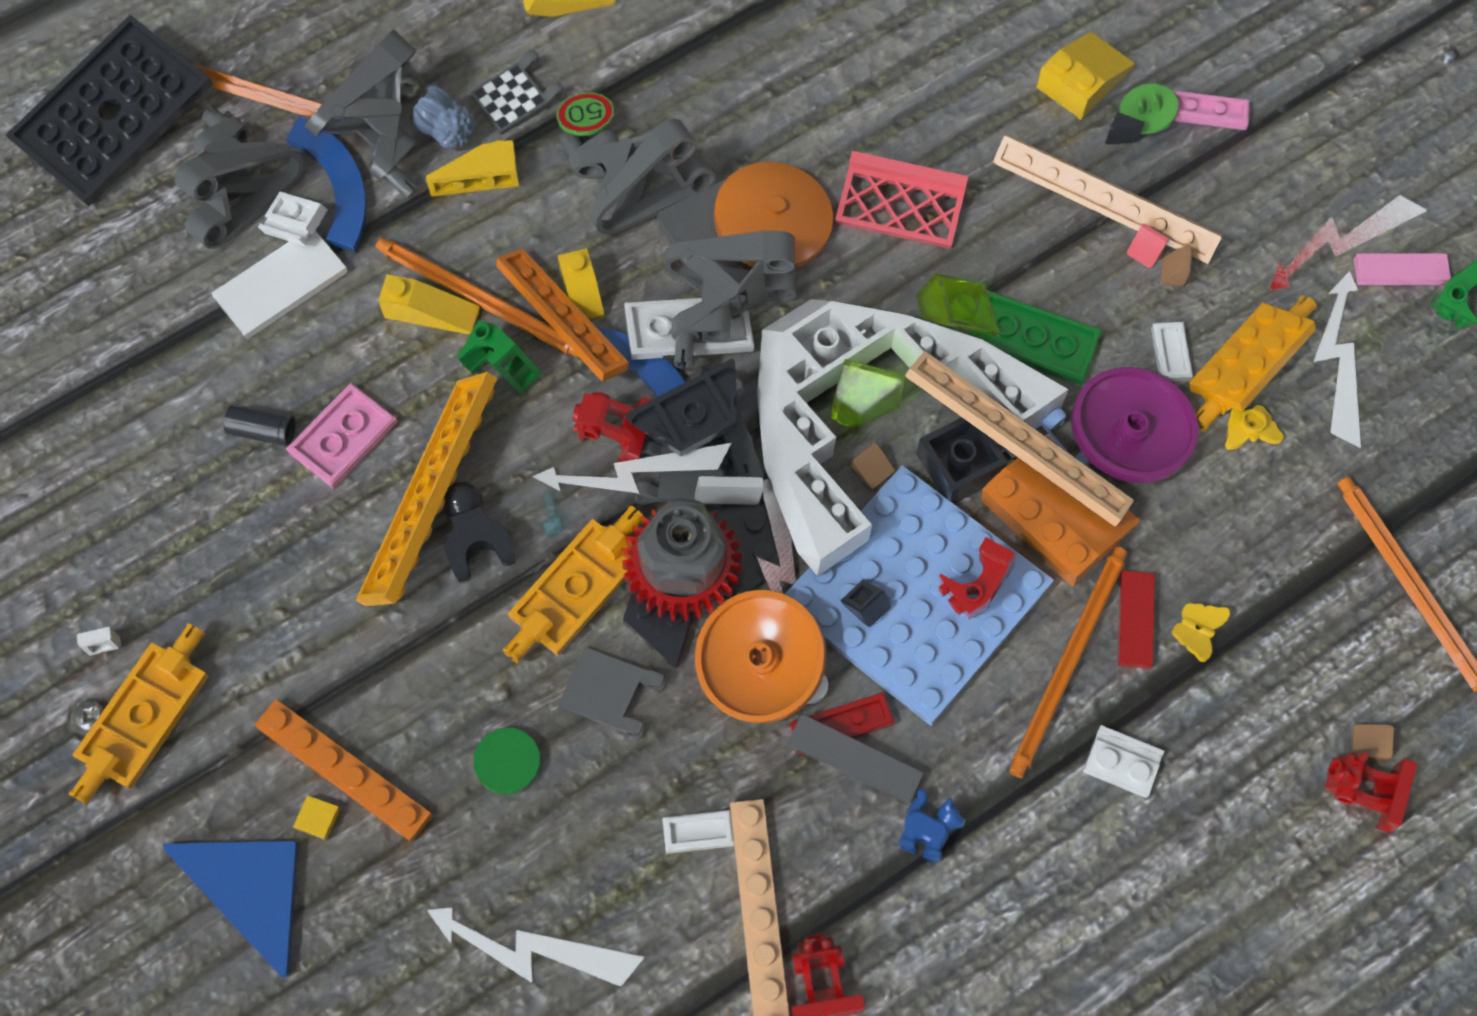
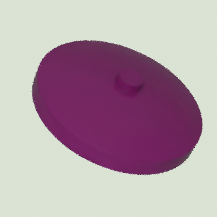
(1134, 425)

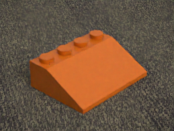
(1053, 521)

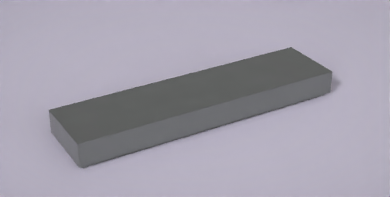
(855, 759)

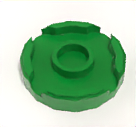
(507, 761)

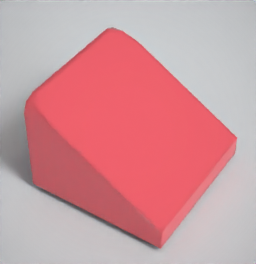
(1147, 246)

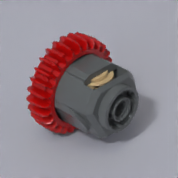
(682, 559)

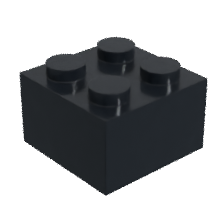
(960, 459)

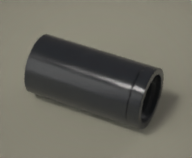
(259, 424)

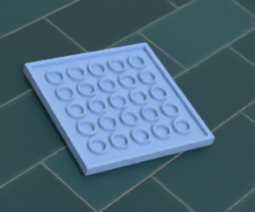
(920, 644)

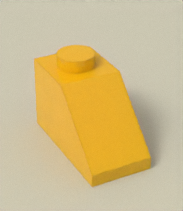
(581, 283)

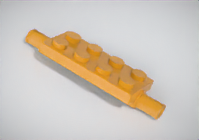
(1251, 358)
(572, 588)
(140, 715)

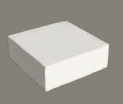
(99, 640)

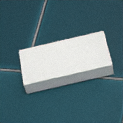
(1171, 351)
(729, 490)
(698, 831)

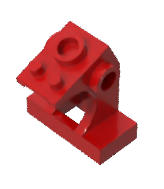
(590, 423)
(996, 564)
(1389, 790)
(817, 954)

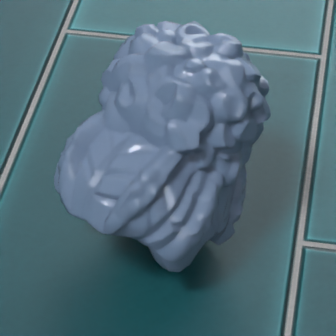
(443, 118)

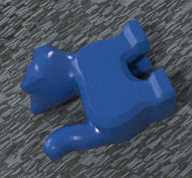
(928, 830)

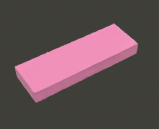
(1212, 110)
(1401, 269)

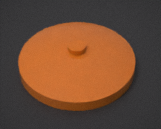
(775, 199)
(760, 656)

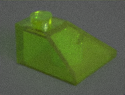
(957, 304)
(866, 394)

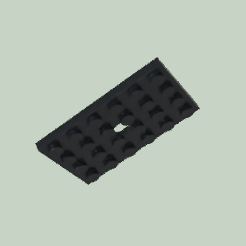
(127, 69)

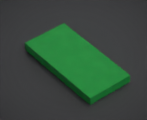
(1042, 338)

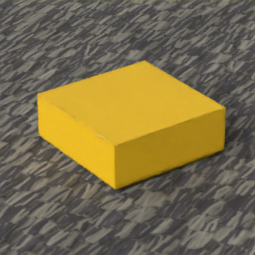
(316, 818)

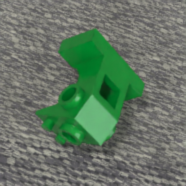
(1451, 297)
(492, 345)

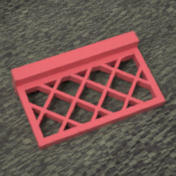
(902, 175)

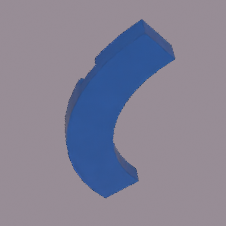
(346, 180)
(655, 373)

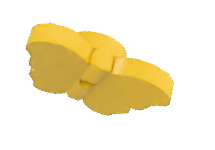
(1251, 425)
(1208, 620)

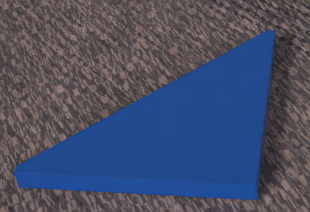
(250, 887)

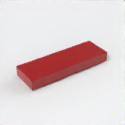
(1136, 619)
(856, 717)

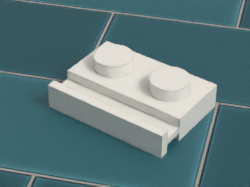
(293, 218)
(1123, 761)

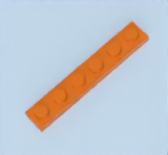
(562, 314)
(343, 770)

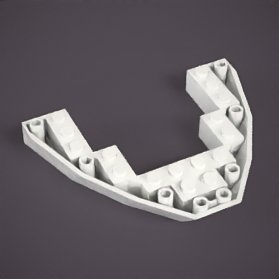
(805, 357)

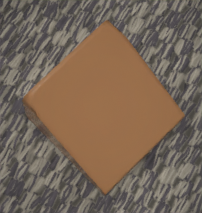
(1177, 266)
(872, 467)
(1373, 740)

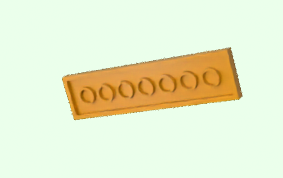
(426, 491)

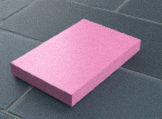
(341, 435)

